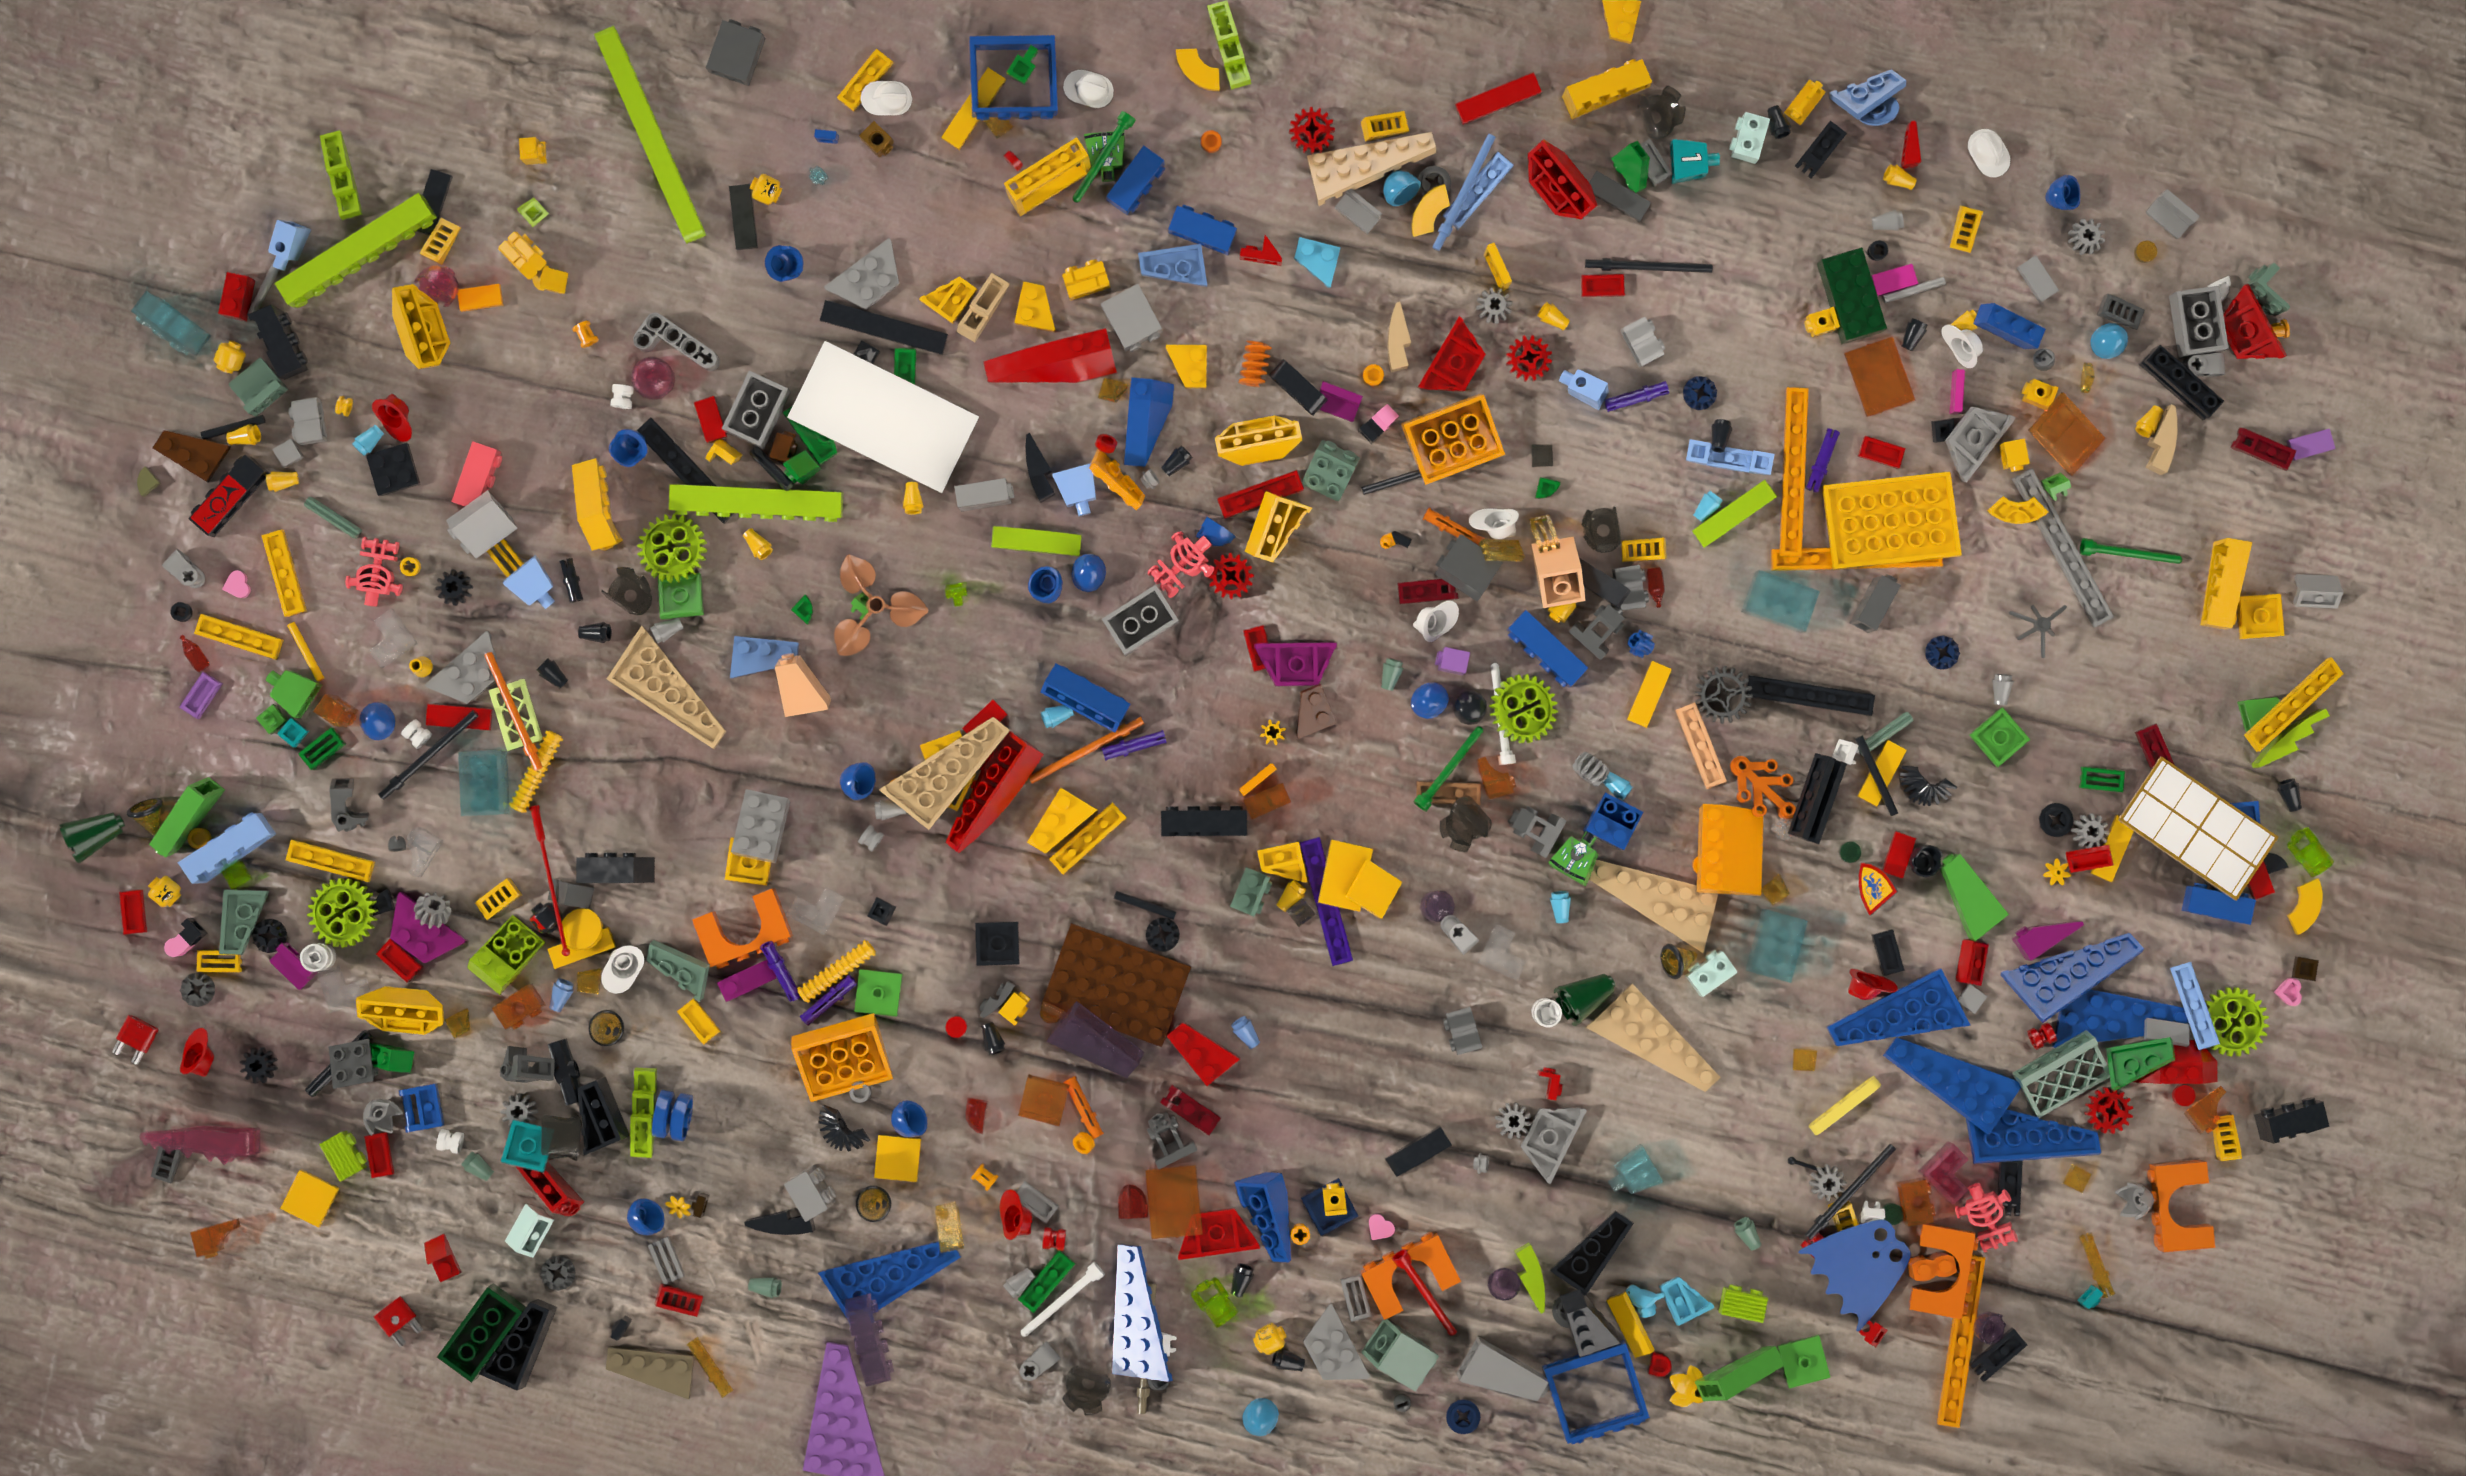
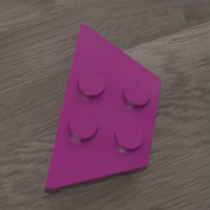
(1295, 662)
(420, 940)

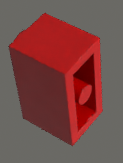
(236, 296)

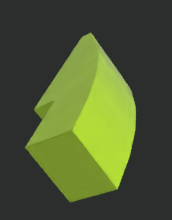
(1532, 1275)

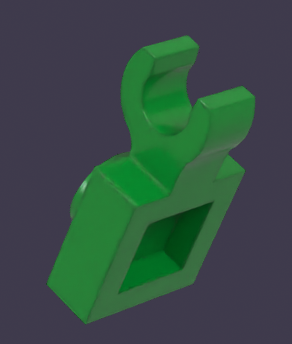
(1022, 67)

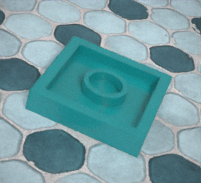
(524, 1147)

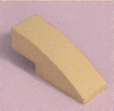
(982, 307)
(1398, 339)
(2163, 442)

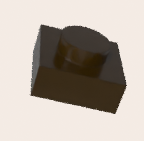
(2305, 968)
(699, 1205)

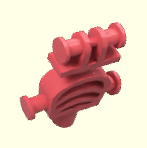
(1197, 549)
(373, 592)
(1978, 1207)

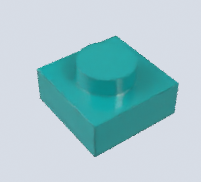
(293, 732)
(2090, 1297)

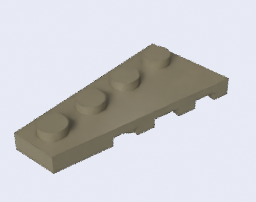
(658, 1369)

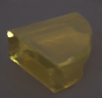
(2087, 377)

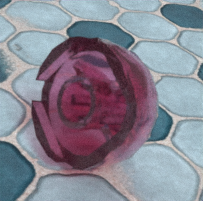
(438, 284)
(653, 378)

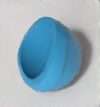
(1400, 188)
(2109, 341)
(1260, 1417)

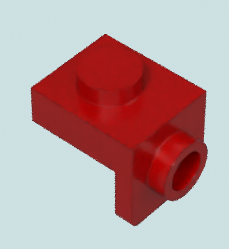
(1554, 1087)

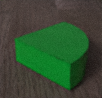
(1546, 488)
(803, 609)

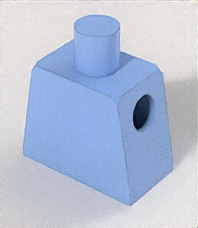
(287, 242)
(1591, 393)
(1077, 487)
(531, 583)

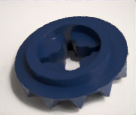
(1690, 395)
(1932, 654)
(1463, 1426)

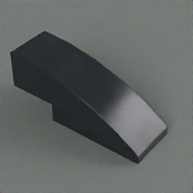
(1037, 470)
(1418, 1151)
(781, 1224)

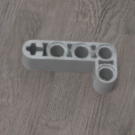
(680, 344)

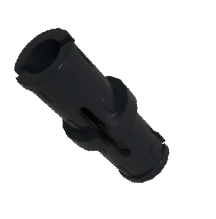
(571, 580)

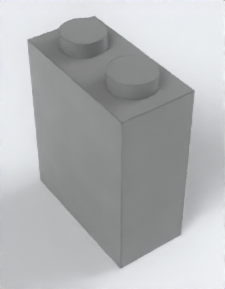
(1132, 318)
(984, 494)
(481, 524)

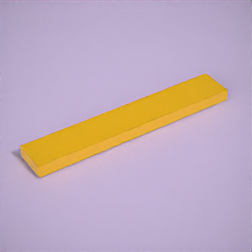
(2293, 704)

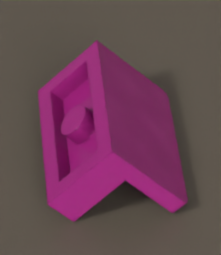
(1340, 402)
(288, 963)

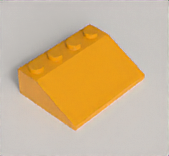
(1453, 438)
(1729, 850)
(840, 1056)

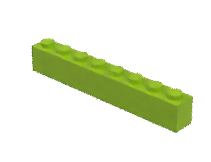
(355, 251)
(755, 501)

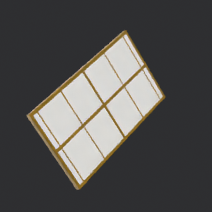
(2198, 828)

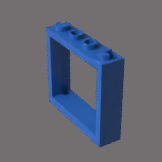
(1041, 42)
(1615, 1424)

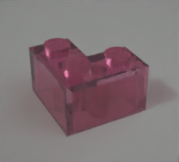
(1940, 1172)

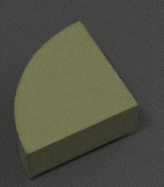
(146, 481)

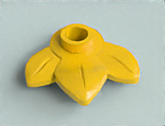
(1686, 1387)

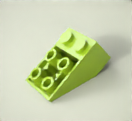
(505, 954)

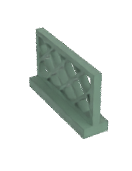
(2051, 1061)

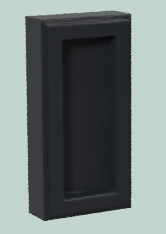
(1887, 952)

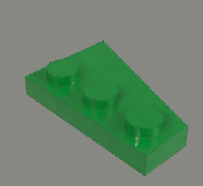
(2138, 1059)

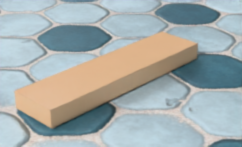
(1700, 745)

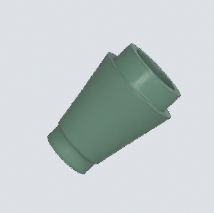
(1391, 672)
(477, 1166)
(1747, 1232)
(768, 1286)

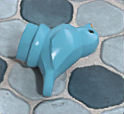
(1643, 1300)

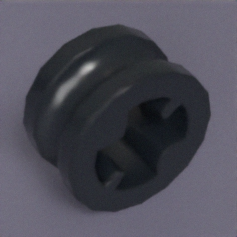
(1870, 251)
(188, 614)

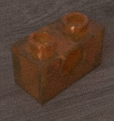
(336, 711)
(507, 1012)
(1907, 1192)

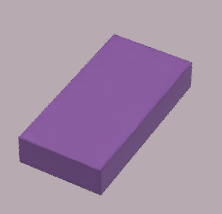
(2312, 444)
(201, 695)

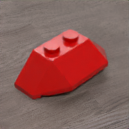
(1560, 182)
(2189, 1067)

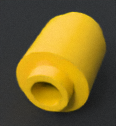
(1561, 612)

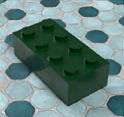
(1852, 295)
(481, 1332)

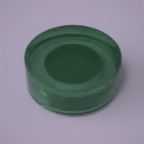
(1850, 852)
(1893, 1213)

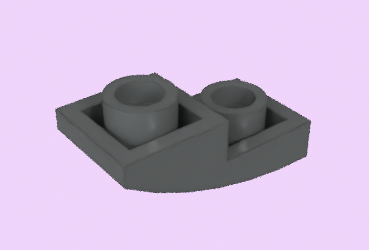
(990, 1005)

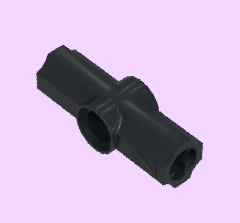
(565, 1070)

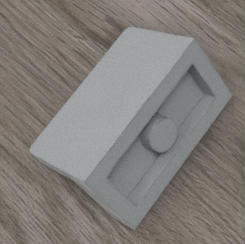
(1358, 211)
(2172, 214)
(2317, 591)

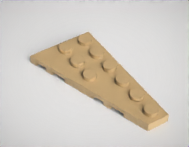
(1360, 165)
(656, 682)
(938, 780)
(1644, 1031)

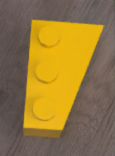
(1059, 820)

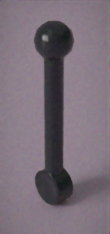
(1791, 1160)

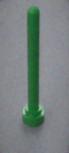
(1124, 122)
(2090, 547)
(1424, 800)

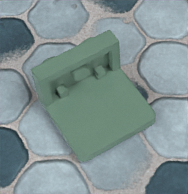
(2269, 300)
(1330, 470)

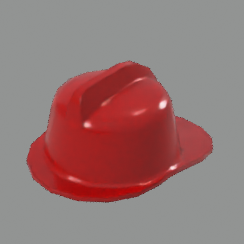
(393, 415)
(1869, 986)
(197, 1055)
(1014, 1216)

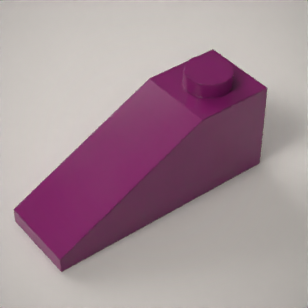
(2038, 939)
(746, 980)

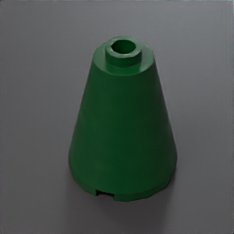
(91, 834)
(1584, 996)

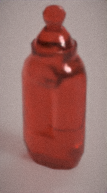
(1656, 584)
(194, 654)

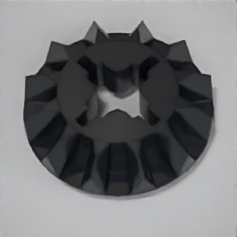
(2065, 819)
(275, 928)
(1171, 939)

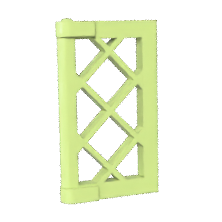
(501, 720)

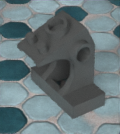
(1610, 617)
(339, 791)
(1523, 822)
(516, 1067)
(1173, 1150)

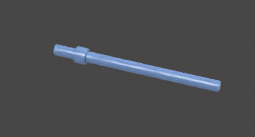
(1446, 227)

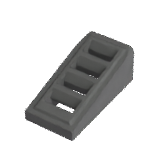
(2104, 313)
(175, 1160)

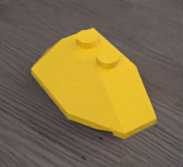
(419, 326)
(1258, 440)
(401, 1010)

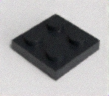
(393, 469)
(997, 943)

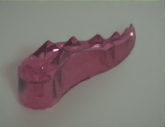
(212, 1141)

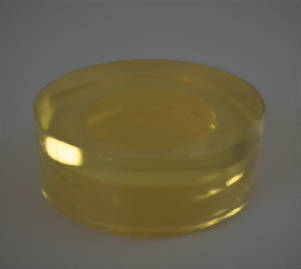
(2145, 251)

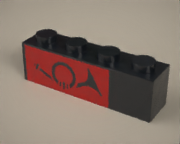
(228, 496)

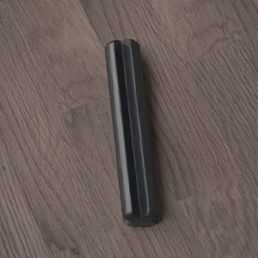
(771, 468)

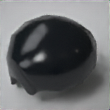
(1470, 707)
(1925, 860)

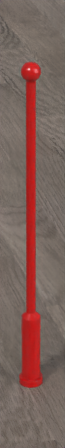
(538, 826)

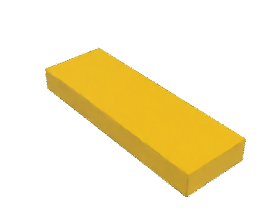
(871, 71)
(1649, 694)
(1887, 763)
(2118, 840)
(604, 944)
(1630, 1324)

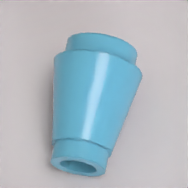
(367, 440)
(1708, 505)
(1055, 715)
(1618, 786)
(1561, 906)

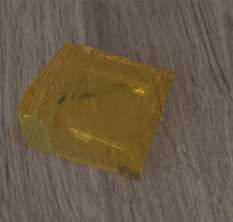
(998, 127)
(1112, 390)
(1775, 889)
(589, 981)
(459, 1023)
(1804, 1059)
(2077, 1178)

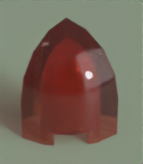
(976, 1114)
(1132, 1203)

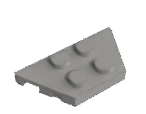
(868, 278)
(1975, 438)
(466, 674)
(1551, 1137)
(1333, 1349)

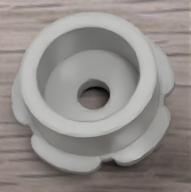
(1149, 479)
(1481, 1163)

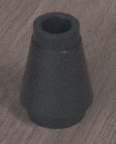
(1778, 122)
(1914, 333)
(1721, 432)
(1177, 460)
(596, 632)
(552, 673)
(2290, 794)
(992, 1039)
(1241, 1279)
(1286, 1360)

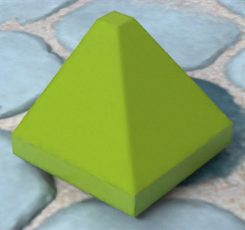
(532, 211)

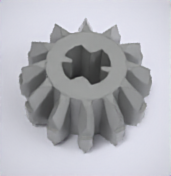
(2085, 244)
(1486, 302)
(1590, 769)
(2082, 828)
(432, 910)
(515, 1103)
(1520, 1119)
(1833, 1187)

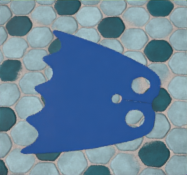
(1854, 1272)

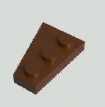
(192, 453)

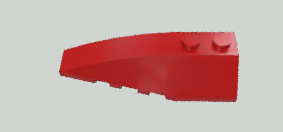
(1061, 360)
(995, 788)

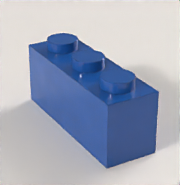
(1136, 181)
(1202, 229)
(2009, 326)
(2218, 904)

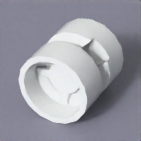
(318, 957)
(1546, 1012)

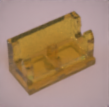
(949, 1227)

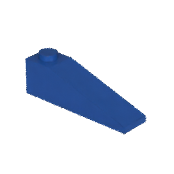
(1147, 412)
(1267, 1202)

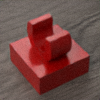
(1875, 1333)

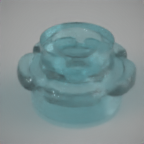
(817, 175)

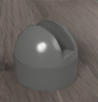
(396, 845)
(1401, 1398)

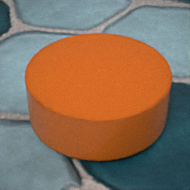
(1211, 141)

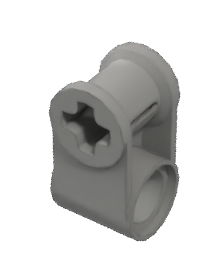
(2206, 365)
(182, 567)
(1458, 933)
(1041, 1359)

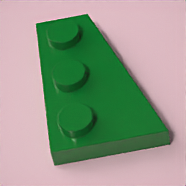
(818, 445)

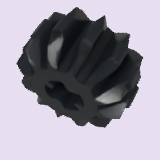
(459, 581)
(264, 1059)

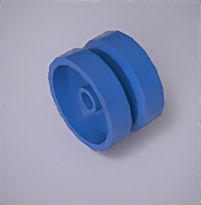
(672, 1115)

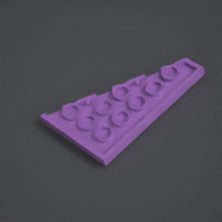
(840, 1426)

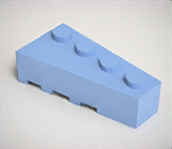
(227, 848)

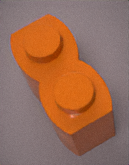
(1936, 1264)

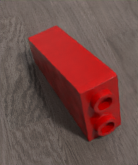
(553, 1190)

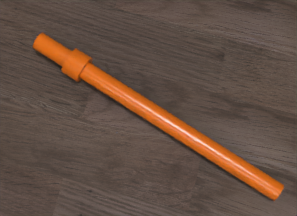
(1123, 730)
(529, 748)

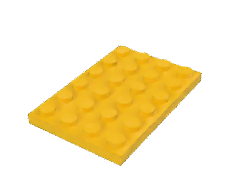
(1891, 520)

